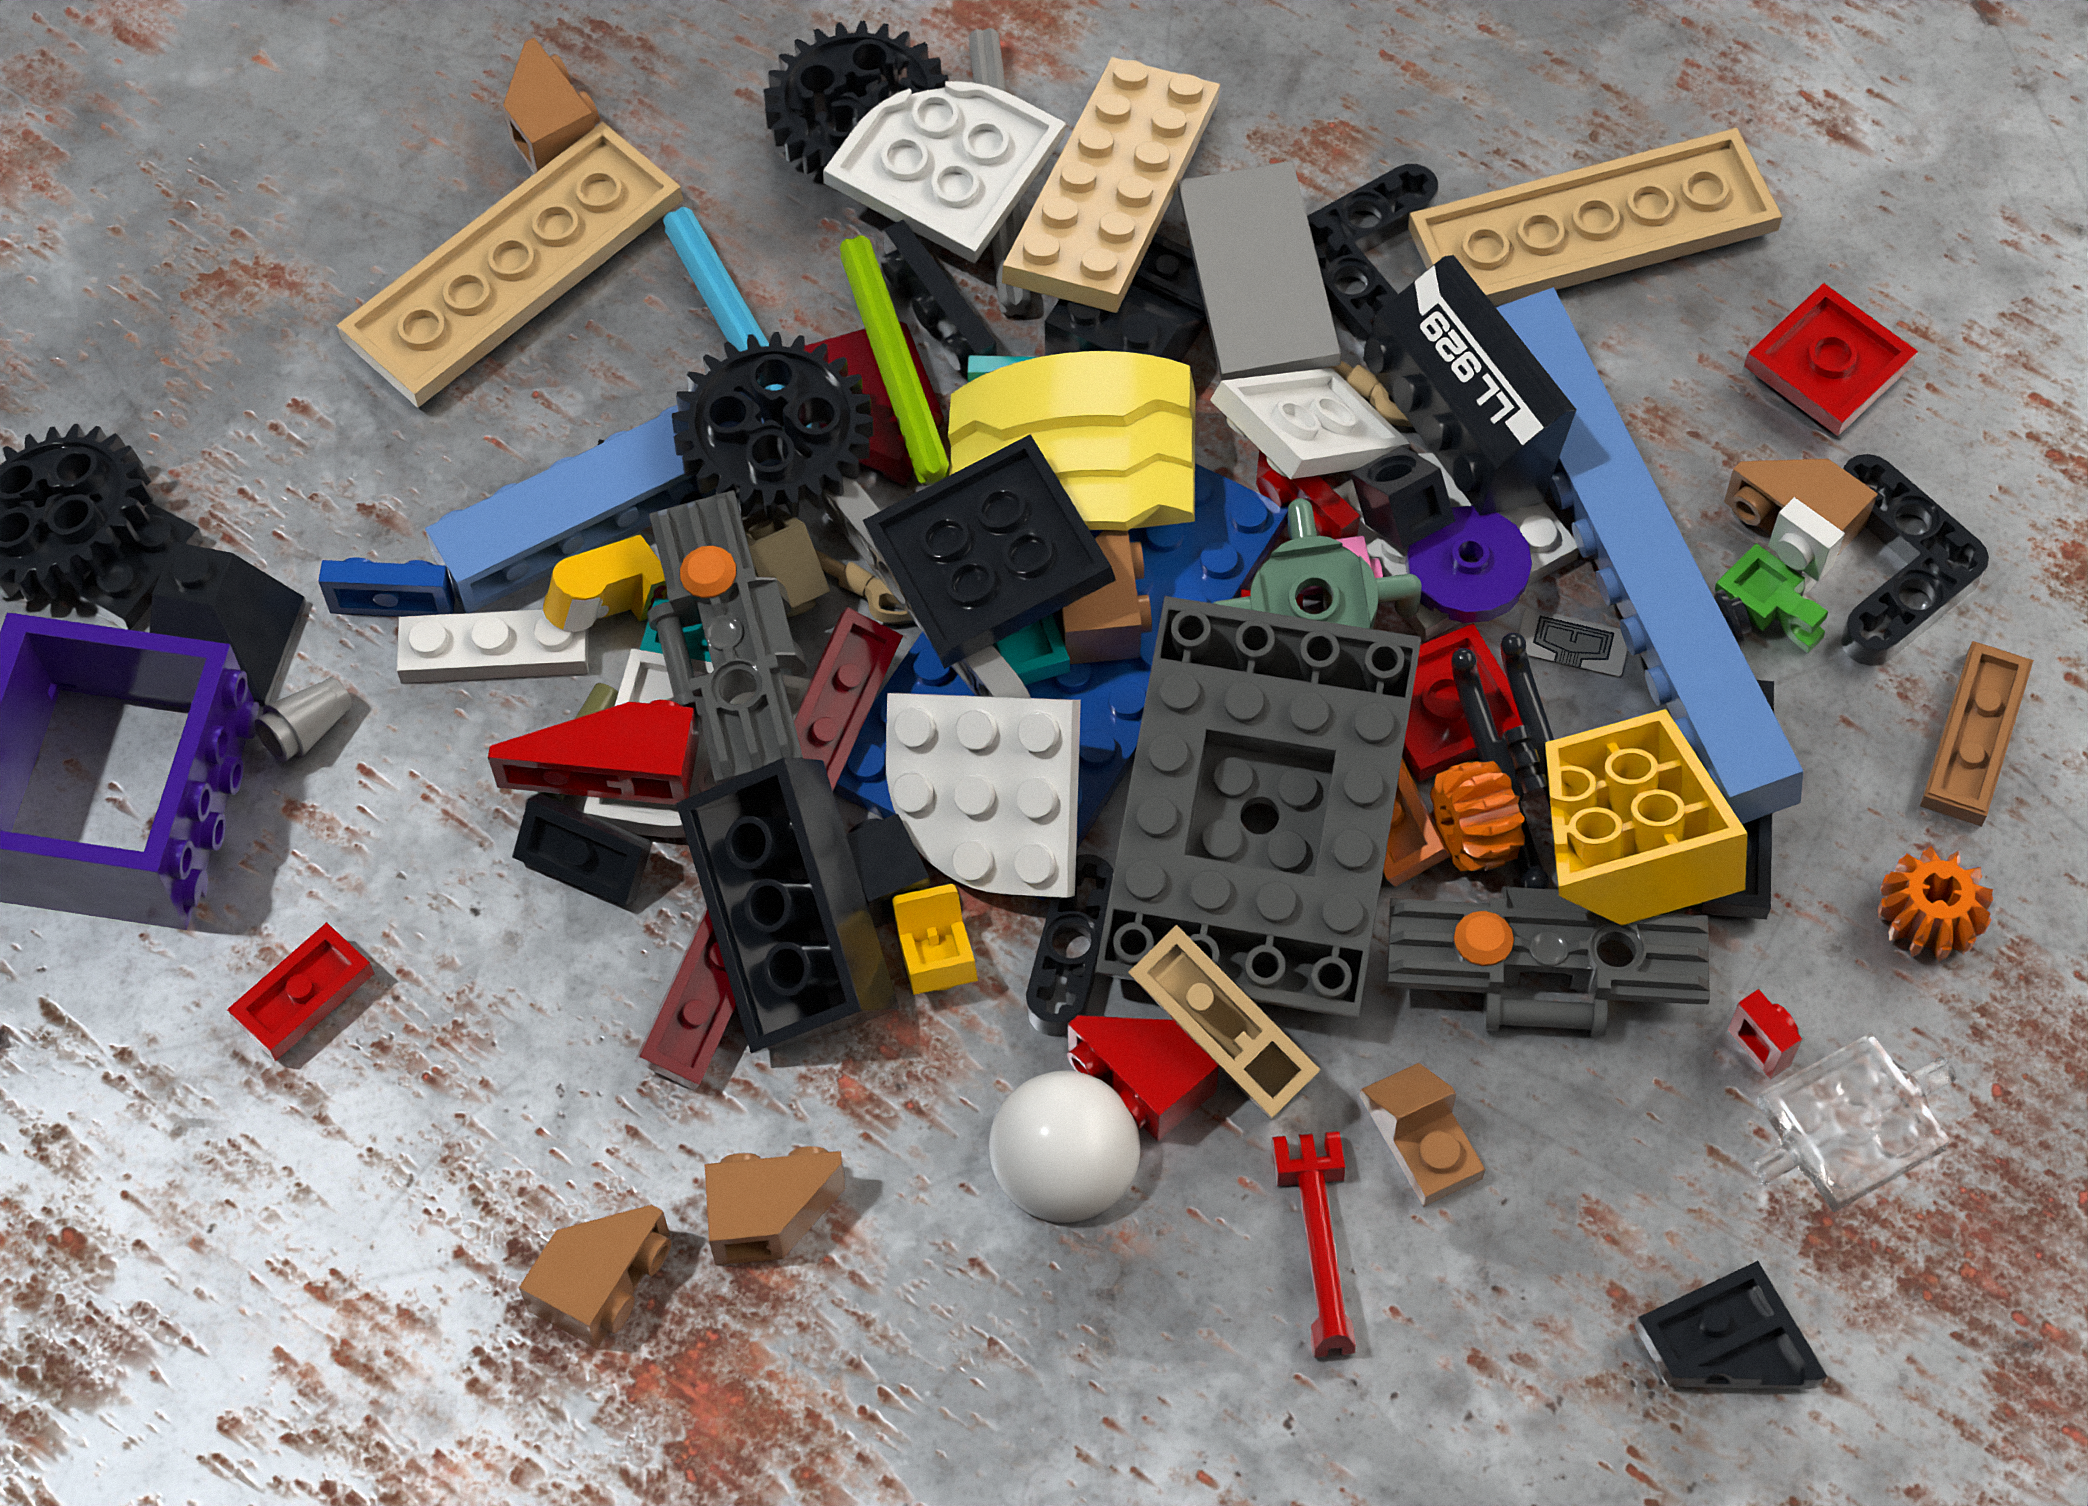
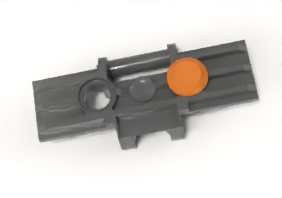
(745, 630)
(1539, 931)

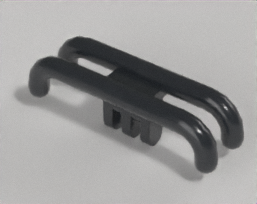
(1521, 748)

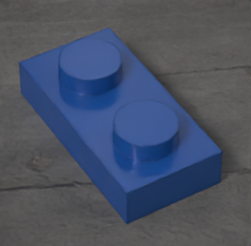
(386, 588)

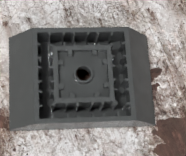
(1277, 717)

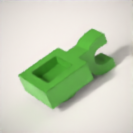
(1773, 592)

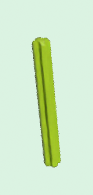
(894, 360)

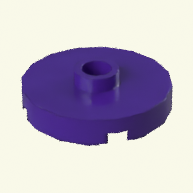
(1474, 589)

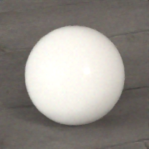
(1064, 1147)

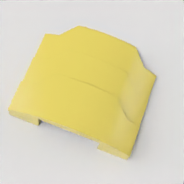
(1105, 422)

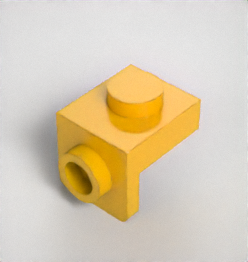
(934, 939)

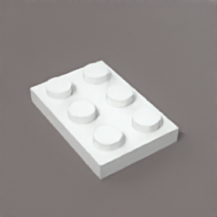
(1307, 421)

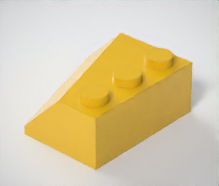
(1640, 822)

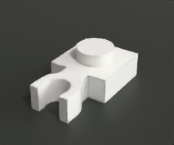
(1805, 542)

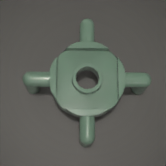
(1327, 564)

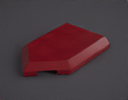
(887, 445)

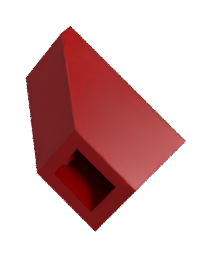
(1148, 1063)

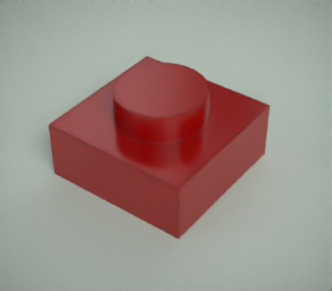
(1765, 1033)

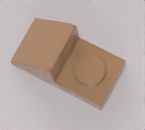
(1423, 1134)

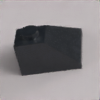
(229, 602)

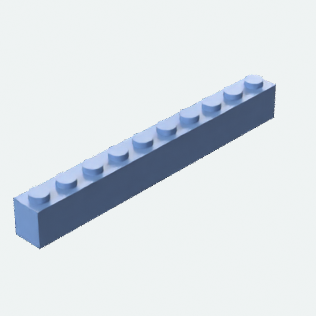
(1656, 581)

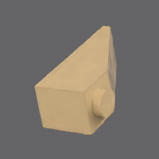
(1224, 1022)

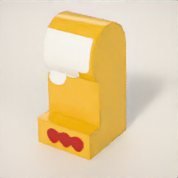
(604, 584)

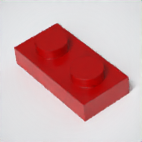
(1331, 512)
(300, 991)

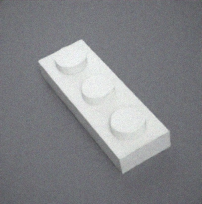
(487, 647)

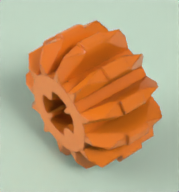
(1477, 815)
(1935, 904)

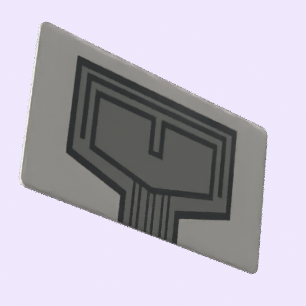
(1573, 641)

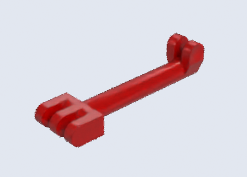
(1311, 1173)

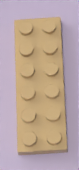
(1111, 185)
(1602, 218)
(509, 264)

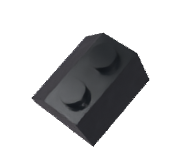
(1140, 326)

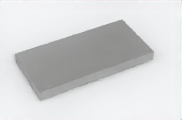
(1258, 272)

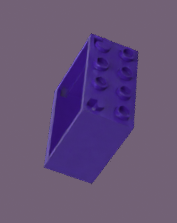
(104, 881)

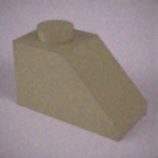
(786, 552)

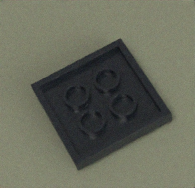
(988, 551)

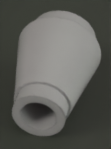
(301, 719)

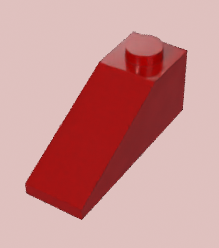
(613, 754)

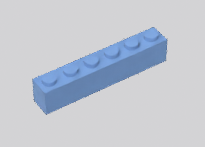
(563, 512)

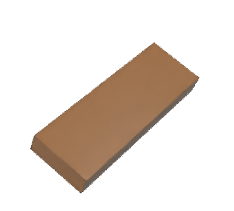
(1976, 733)

